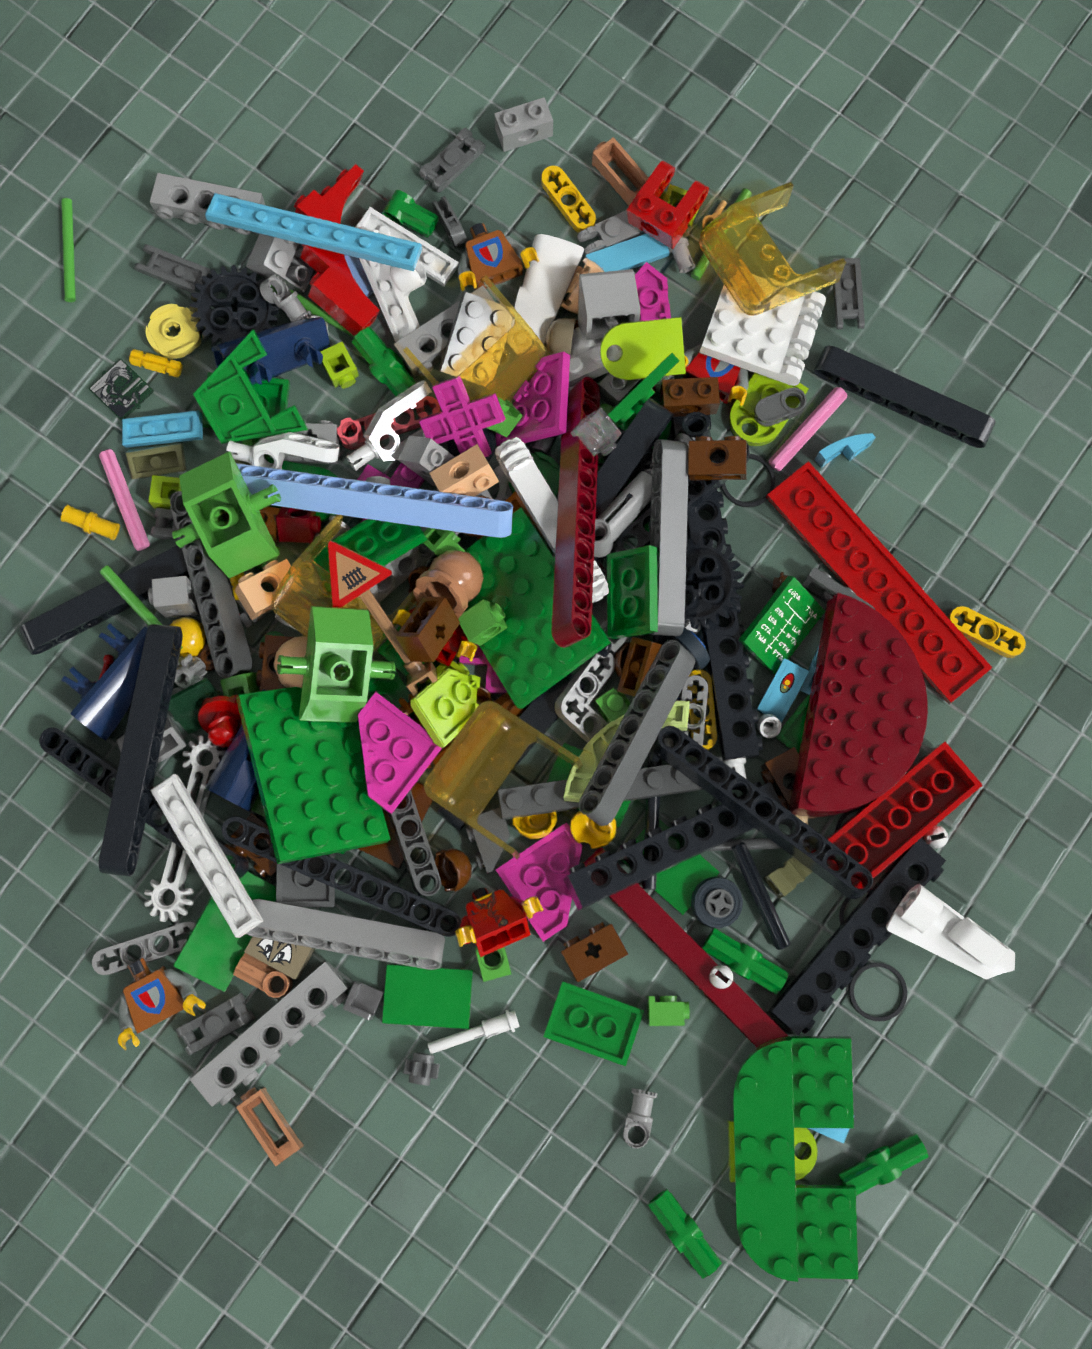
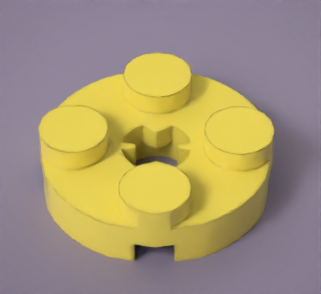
(170, 346)

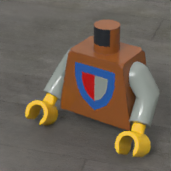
(492, 256)
(153, 999)

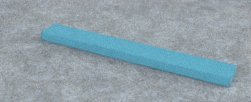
(314, 232)

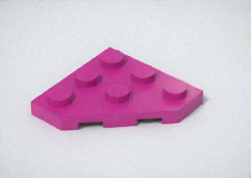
(652, 293)
(542, 401)
(393, 751)
(541, 874)

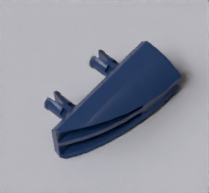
(287, 348)
(111, 696)
(235, 775)

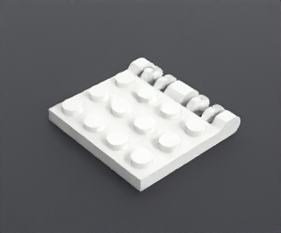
(765, 339)

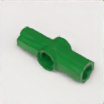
(383, 361)
(745, 961)
(884, 1164)
(684, 1233)

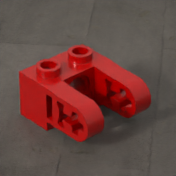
(660, 218)

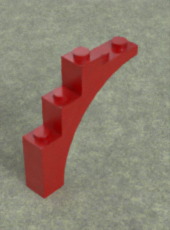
(334, 285)

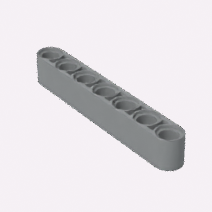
(348, 935)

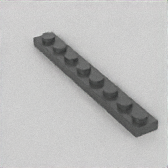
(549, 796)

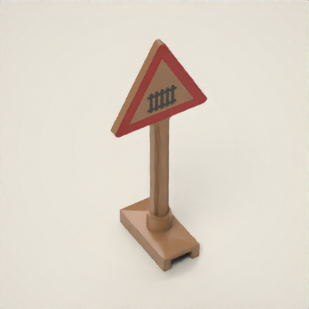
(353, 578)

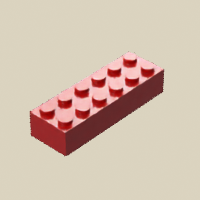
(905, 811)

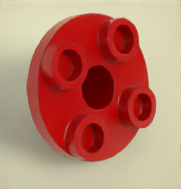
(220, 719)

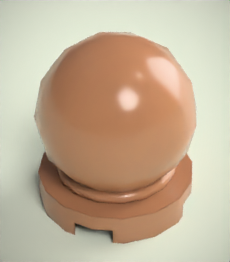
(451, 576)

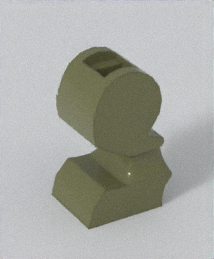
(786, 878)

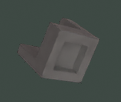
(363, 1000)

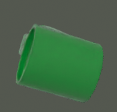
(404, 211)

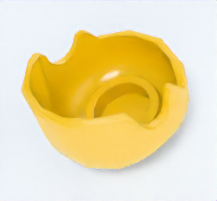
(193, 635)
(536, 825)
(588, 831)

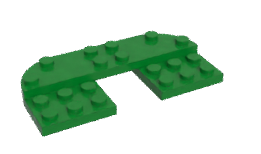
(781, 1224)

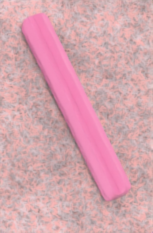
(807, 428)
(124, 500)

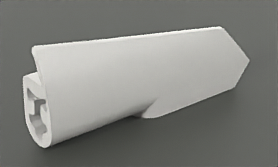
(547, 282)
(943, 931)

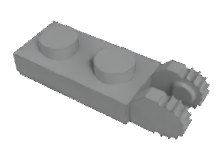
(610, 232)

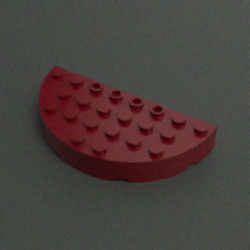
(861, 712)

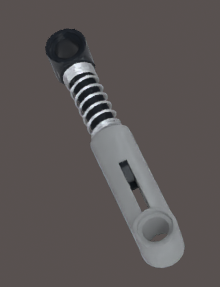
(638, 491)

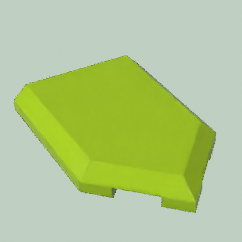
(446, 705)

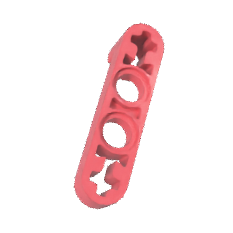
(355, 425)

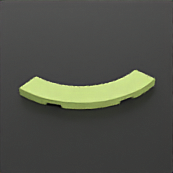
(598, 744)

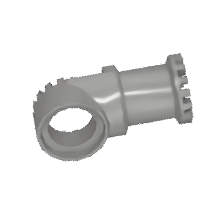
(284, 299)
(640, 1116)

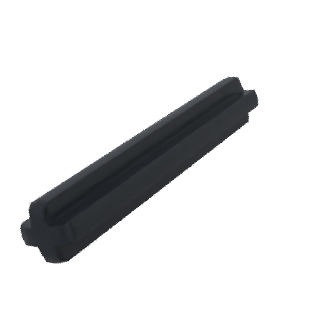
(761, 896)

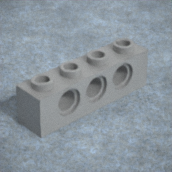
(171, 189)
(431, 334)

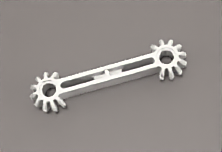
(538, 499)
(172, 860)

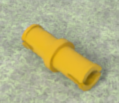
(90, 522)

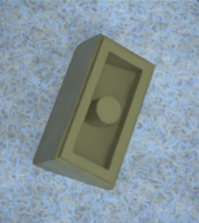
(156, 459)

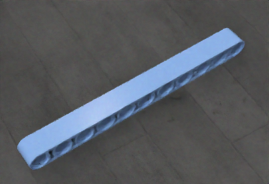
(383, 501)

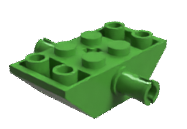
(230, 543)
(335, 639)

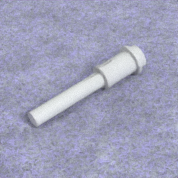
(488, 1028)

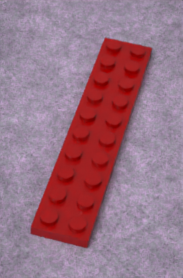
(879, 579)

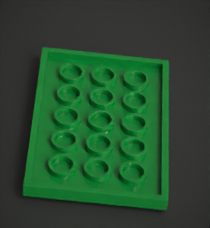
(521, 581)
(309, 778)

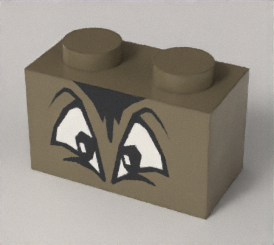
(282, 956)

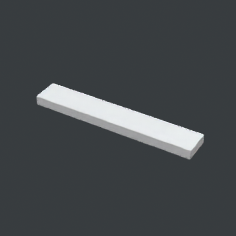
(207, 856)

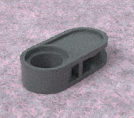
(449, 222)
(774, 407)

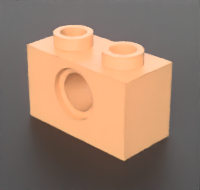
(465, 474)
(250, 592)

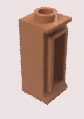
(613, 151)
(275, 1153)

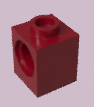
(297, 525)

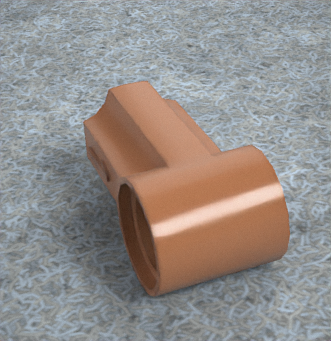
(261, 975)

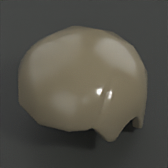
(560, 336)

